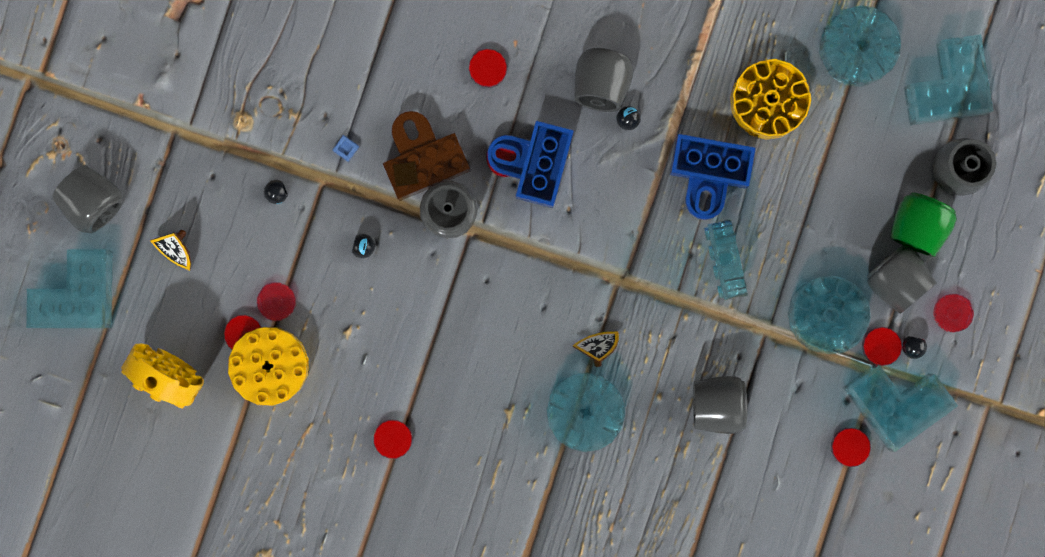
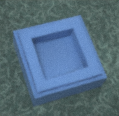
(346, 148)

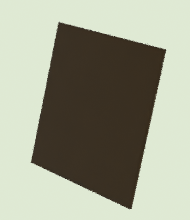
(405, 174)

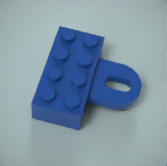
(537, 162)
(710, 168)

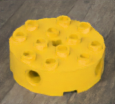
(789, 94)
(162, 375)
(255, 381)

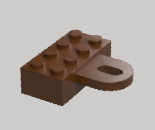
(433, 158)

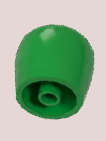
(923, 223)

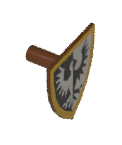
(173, 248)
(598, 346)

